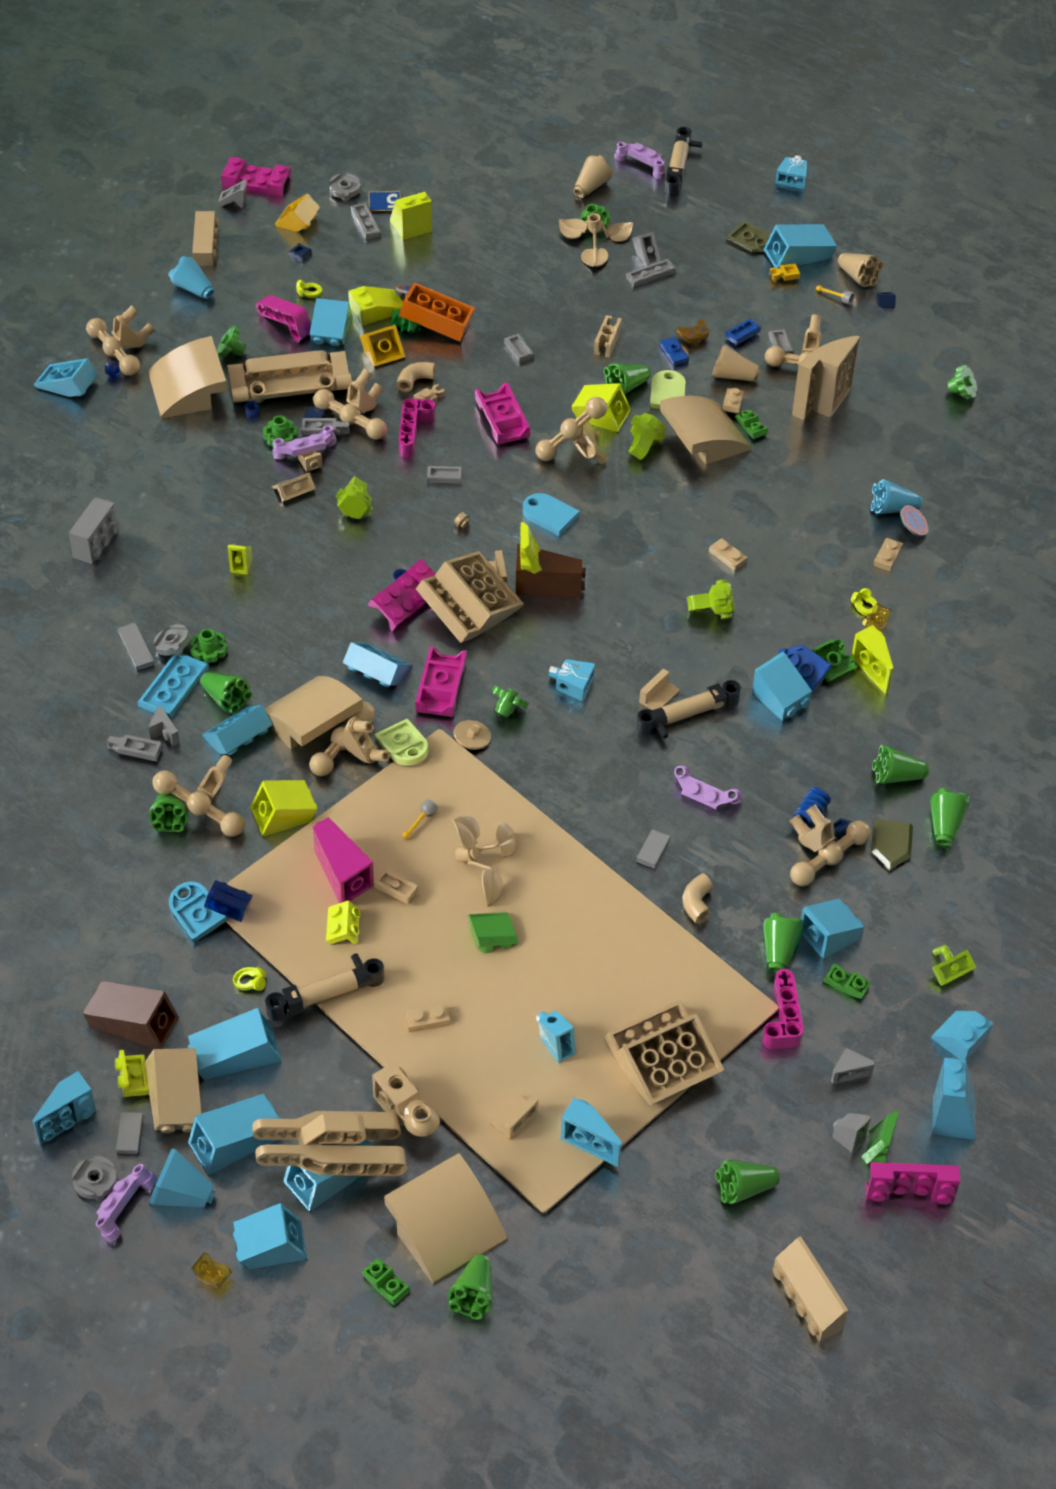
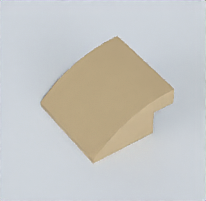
(825, 377)
(187, 378)
(704, 427)
(469, 596)
(312, 710)
(664, 1052)
(445, 1218)

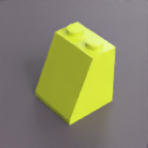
(412, 215)
(617, 405)
(282, 805)

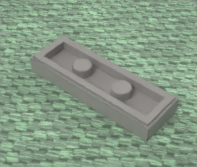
(366, 221)
(650, 273)
(136, 646)

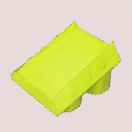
(528, 550)

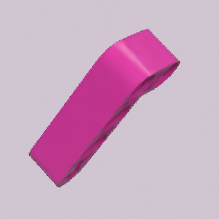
(286, 313)
(413, 412)
(786, 1026)

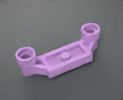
(642, 154)
(304, 445)
(703, 792)
(119, 1197)

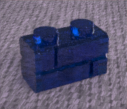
(228, 901)

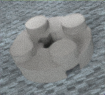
(344, 186)
(172, 640)
(94, 1189)

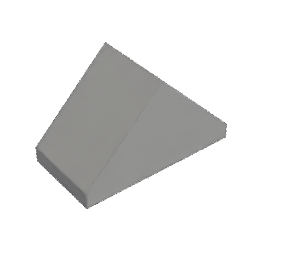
(852, 1067)

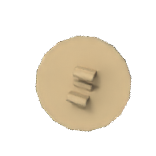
(472, 734)

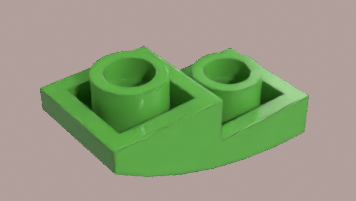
(750, 423)
(848, 983)
(385, 1282)

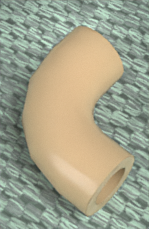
(414, 372)
(693, 898)

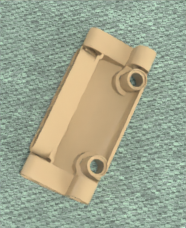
(288, 375)

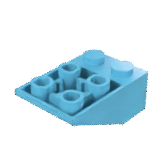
(65, 1106)

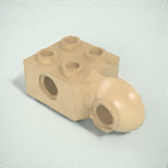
(402, 1097)

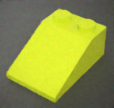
(373, 303)
(873, 657)

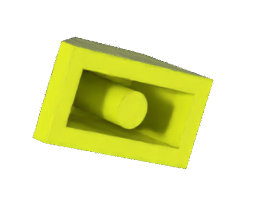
(239, 558)

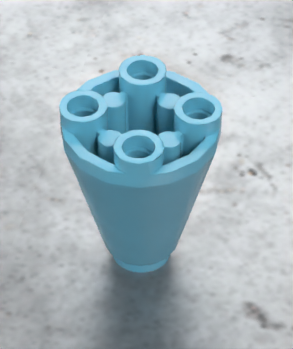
(191, 278)
(892, 498)

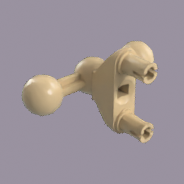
(123, 337)
(776, 355)
(358, 402)
(580, 433)
(353, 738)
(199, 802)
(821, 839)

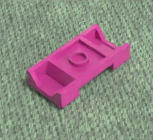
(258, 178)
(503, 414)
(401, 598)
(440, 683)
(918, 1179)

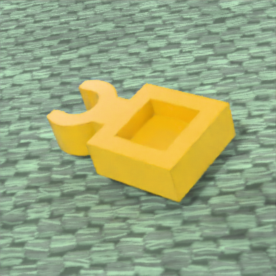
(787, 272)

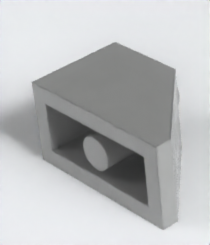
(646, 249)
(851, 1130)

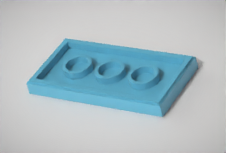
(173, 684)

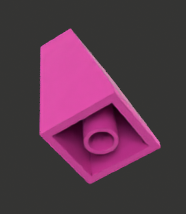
(342, 861)

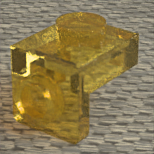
(878, 618)
(210, 1272)

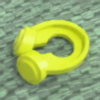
(301, 286)
(866, 595)
(257, 983)

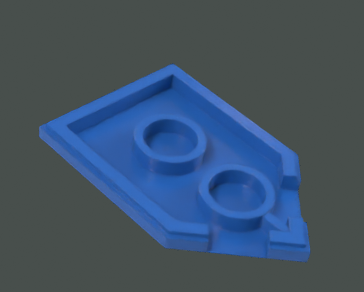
(808, 664)

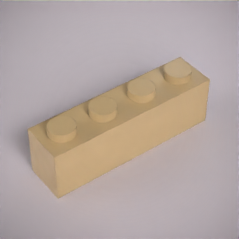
(204, 239)

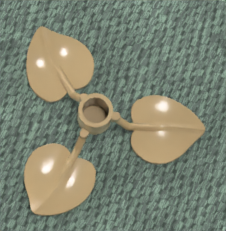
(595, 257)
(468, 832)

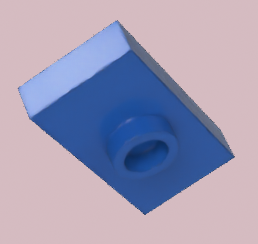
(742, 331)
(674, 351)

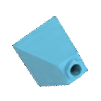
(181, 1184)

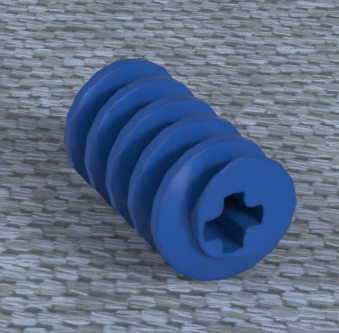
(814, 796)

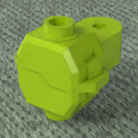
(646, 432)
(354, 499)
(718, 600)

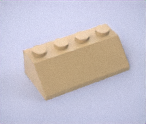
(810, 1290)

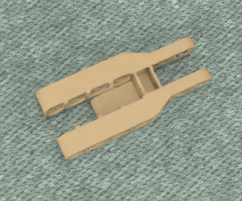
(333, 1128)

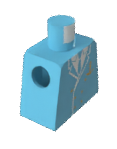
(792, 172)
(573, 678)
(557, 1035)

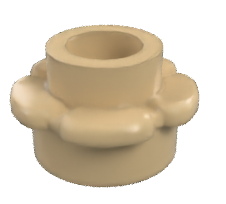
(462, 520)

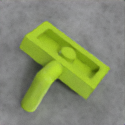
(953, 965)

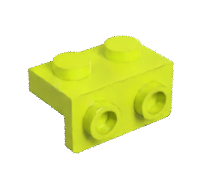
(343, 923)
(132, 1075)

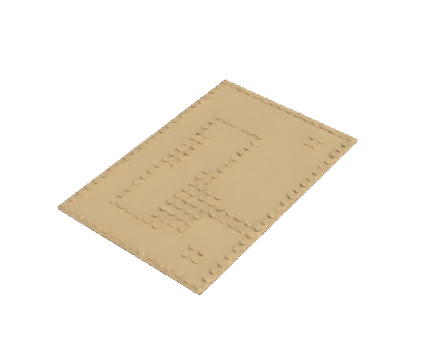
(581, 950)

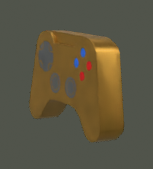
(694, 334)

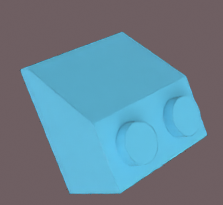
(963, 1033)

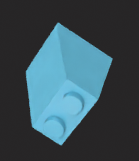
(330, 322)
(781, 687)
(830, 927)
(269, 1238)

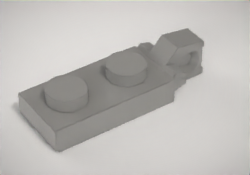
(315, 426)
(135, 747)

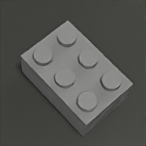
(93, 530)

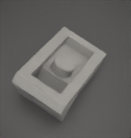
(235, 193)
(163, 725)

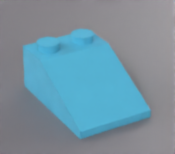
(67, 377)
(589, 1132)

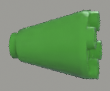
(627, 375)
(227, 690)
(897, 766)
(168, 813)
(947, 814)
(781, 940)
(744, 1179)
(473, 1289)

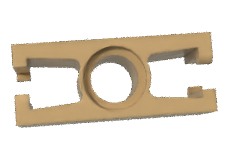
(607, 336)

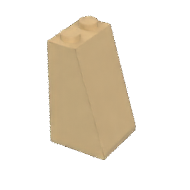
(173, 1088)

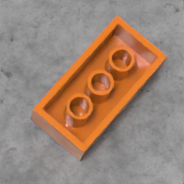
(437, 311)

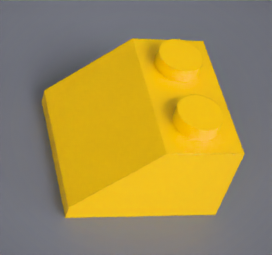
(298, 214)
(382, 345)

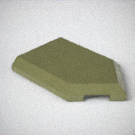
(749, 237)
(891, 842)

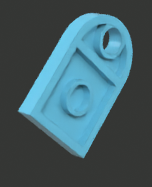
(549, 513)
(191, 911)

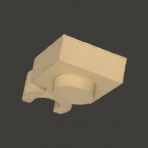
(432, 394)

